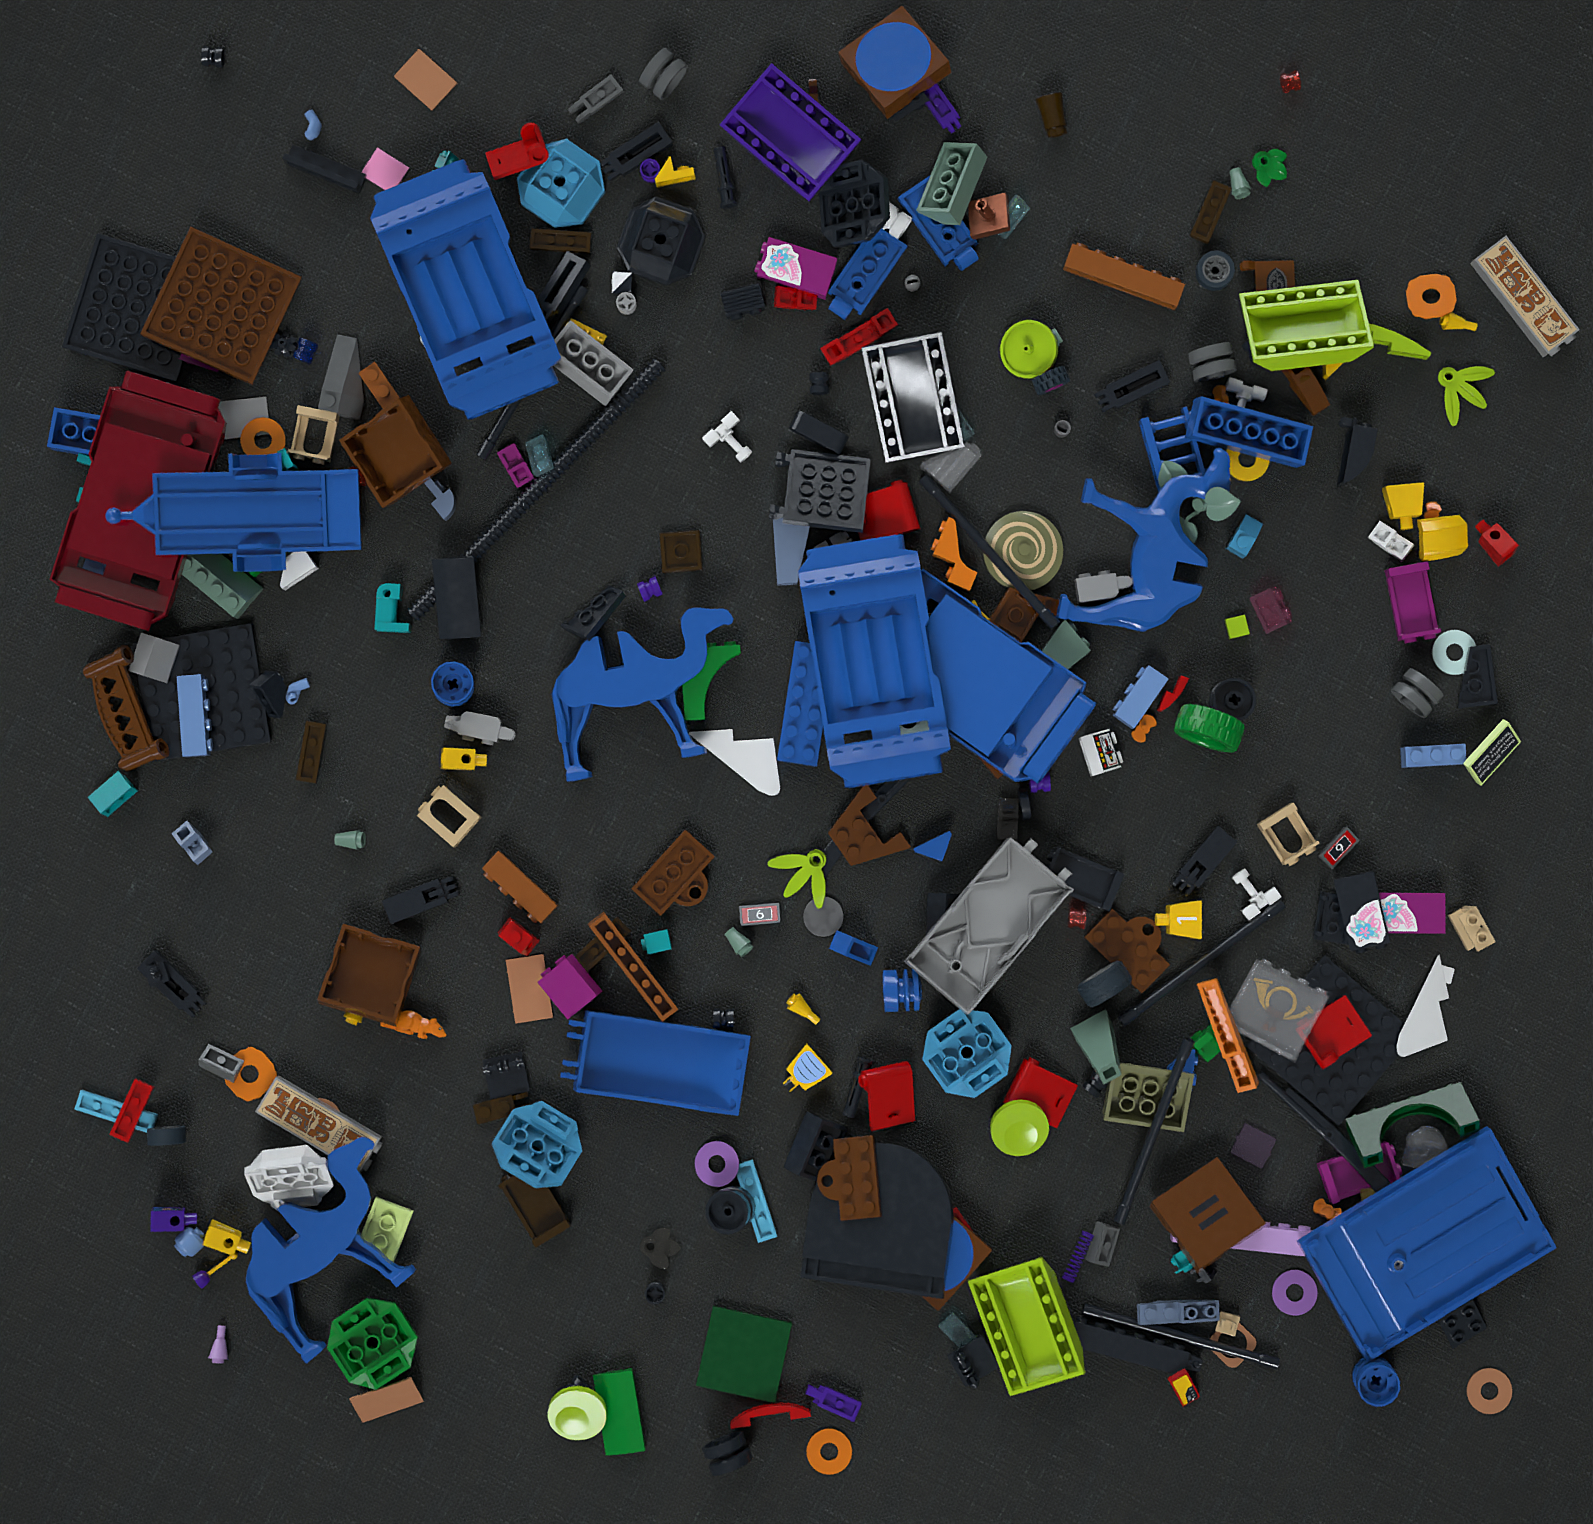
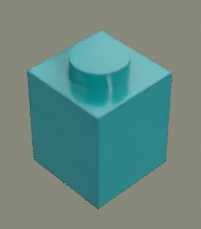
(656, 942)

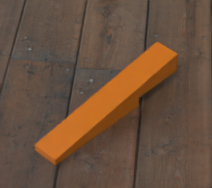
(1228, 1036)

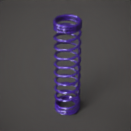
(1068, 1277)

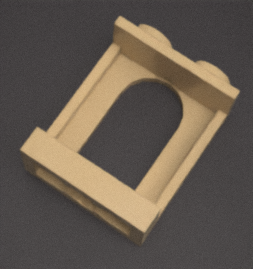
(297, 448)
(445, 794)
(1308, 841)
(1467, 925)

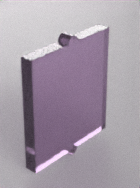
(1253, 1146)

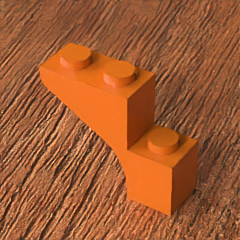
(947, 550)

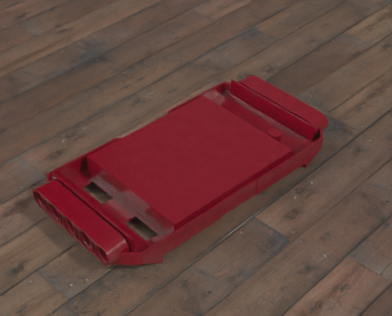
(140, 432)

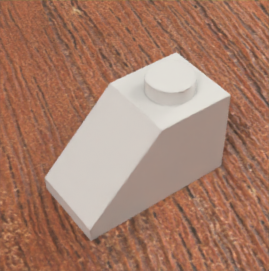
(297, 568)

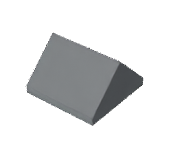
(154, 657)

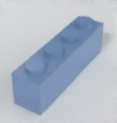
(194, 716)

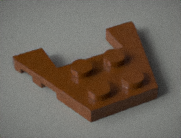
(1016, 615)
(857, 838)

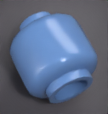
(189, 1241)

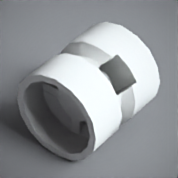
(898, 222)

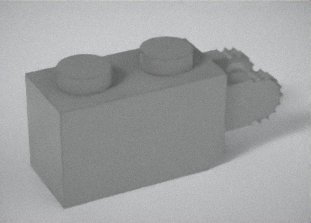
(1099, 587)

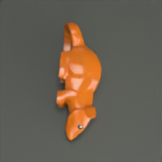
(413, 1022)

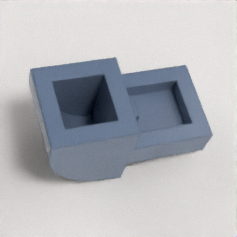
(445, 502)
(192, 842)

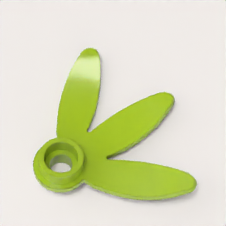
(1458, 384)
(809, 868)

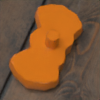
(1220, 393)
(1433, 510)
(1143, 728)
(1326, 1210)

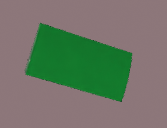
(623, 1422)

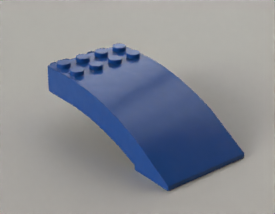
(659, 1062)

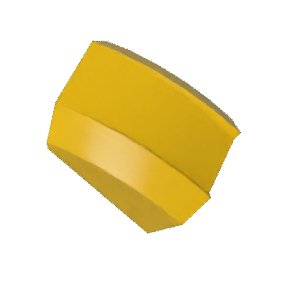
(1442, 537)

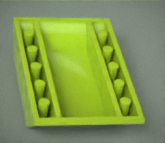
(1306, 325)
(1028, 1325)

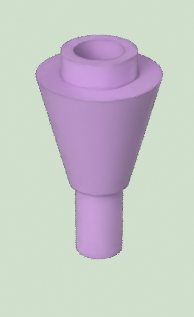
(219, 1348)

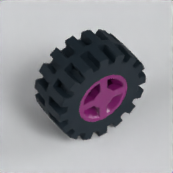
(1051, 380)

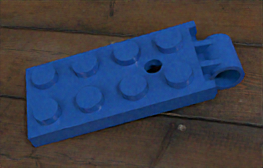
(956, 248)
(870, 267)

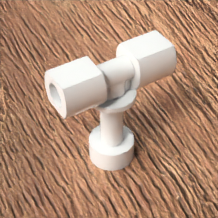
(1245, 393)
(723, 432)
(1258, 899)

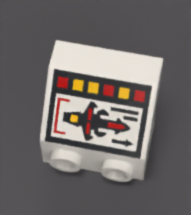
(1100, 752)

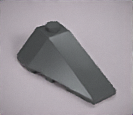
(343, 384)

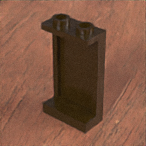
(535, 1208)

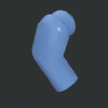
(314, 125)
(294, 690)

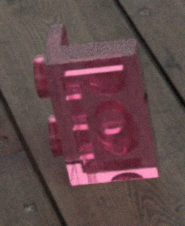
(1271, 609)

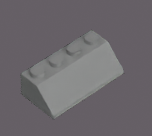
(590, 363)

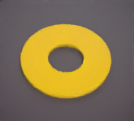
(1244, 473)

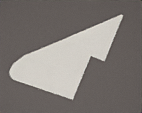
(749, 758)
(1425, 1022)

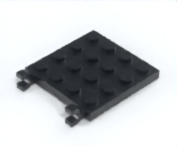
(824, 490)

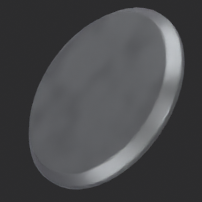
(824, 920)

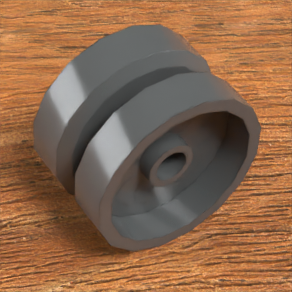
(663, 73)
(1212, 362)
(1417, 693)

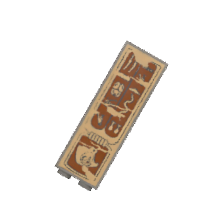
(1525, 297)
(313, 1120)

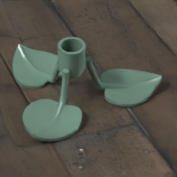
(1217, 503)

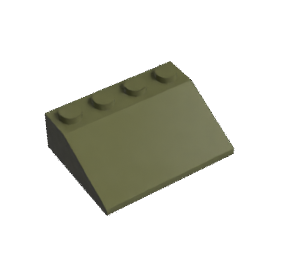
(1137, 1093)

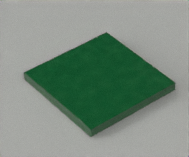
(744, 1354)

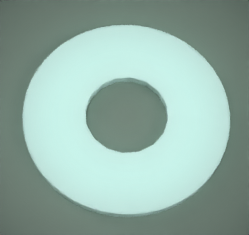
(1439, 651)

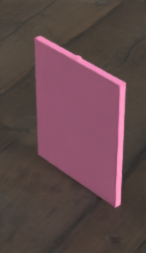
(384, 170)

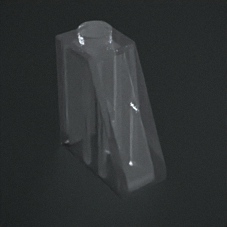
(952, 465)

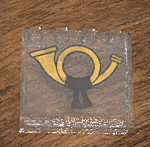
(1277, 1009)

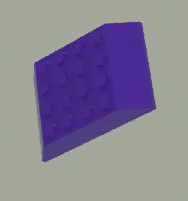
(790, 132)

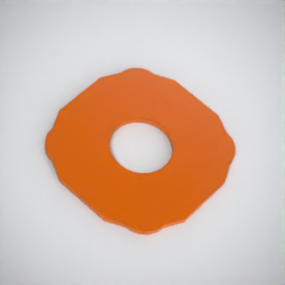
(1433, 281)
(266, 1075)

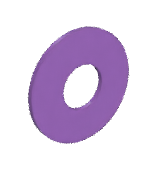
(731, 1161)
(1297, 1307)

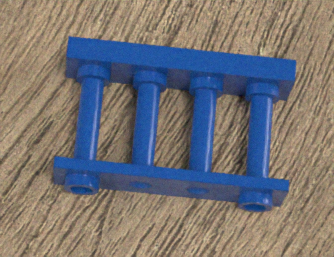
(1153, 447)

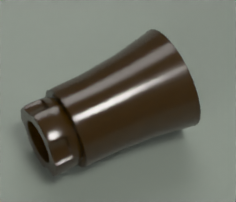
(1052, 114)

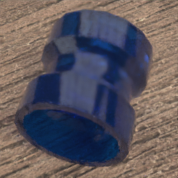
(305, 350)

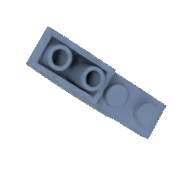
(1178, 1311)

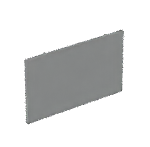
(240, 412)

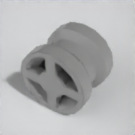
(625, 299)

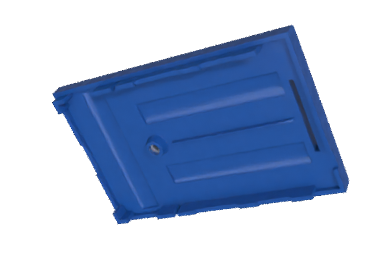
(1426, 1244)

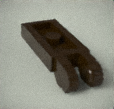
(497, 1108)

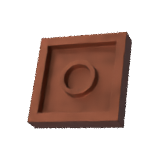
(989, 216)

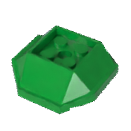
(361, 1361)

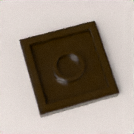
(680, 551)

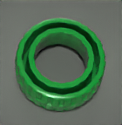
(1209, 728)

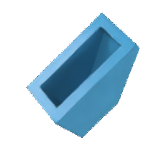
(1244, 536)

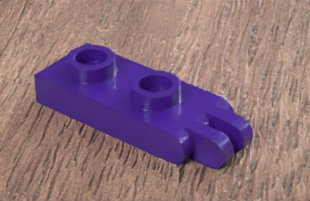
(942, 108)

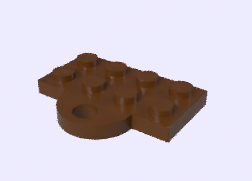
(675, 875)
(1127, 943)
(853, 1177)

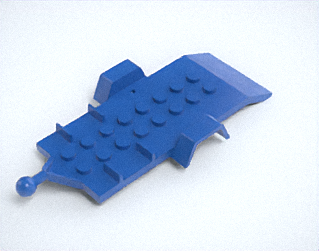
(241, 514)

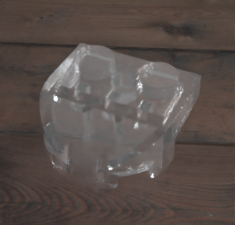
(1423, 1146)

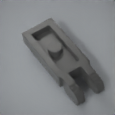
(597, 98)

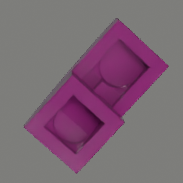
(515, 465)

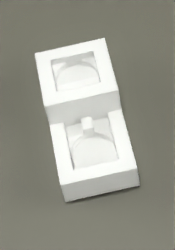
(1390, 541)

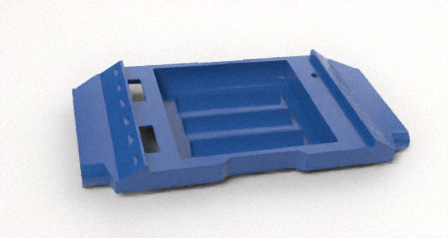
(465, 288)
(873, 659)
(1000, 693)

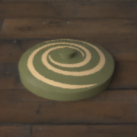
(1028, 546)

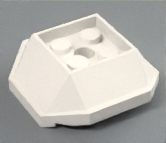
(289, 1176)

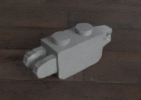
(479, 726)

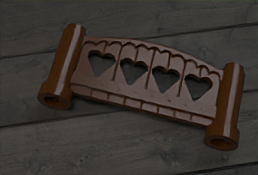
(145, 748)

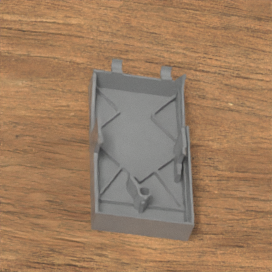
(989, 924)

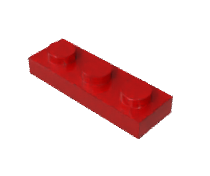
(131, 1110)

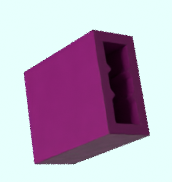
(569, 985)

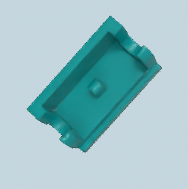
(112, 794)

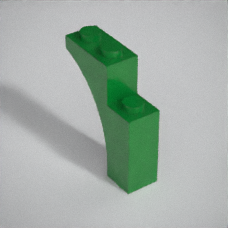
(696, 689)

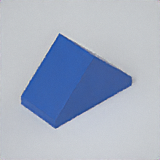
(934, 848)

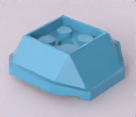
(567, 203)
(988, 1058)
(550, 1132)

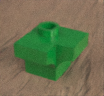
(1206, 1043)

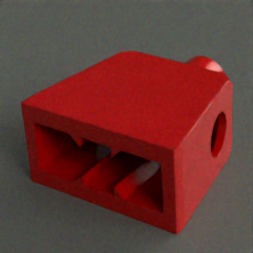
(1499, 549)
(518, 937)

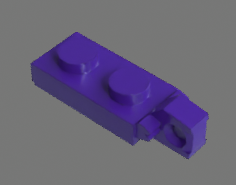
(835, 1401)

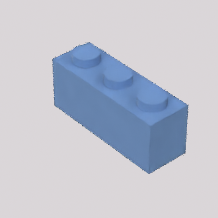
(1139, 696)
(1433, 755)

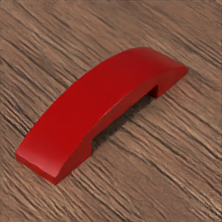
(859, 337)
(744, 1418)

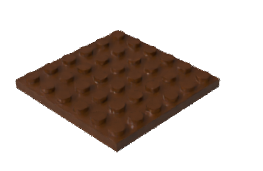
(221, 305)

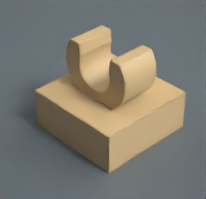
(1228, 1323)

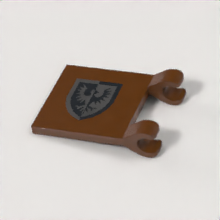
(1271, 274)

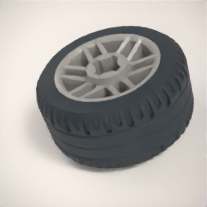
(1104, 983)

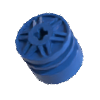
(448, 673)
(901, 990)
(1377, 1392)

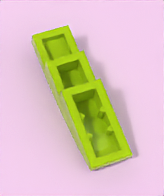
(1398, 343)

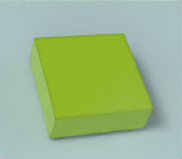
(1237, 626)

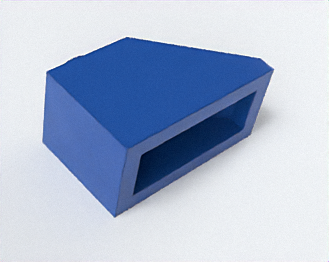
(853, 948)

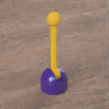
(202, 1278)

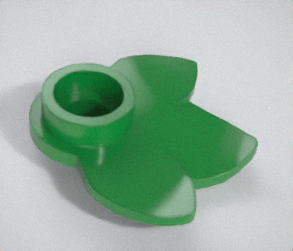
(1272, 168)

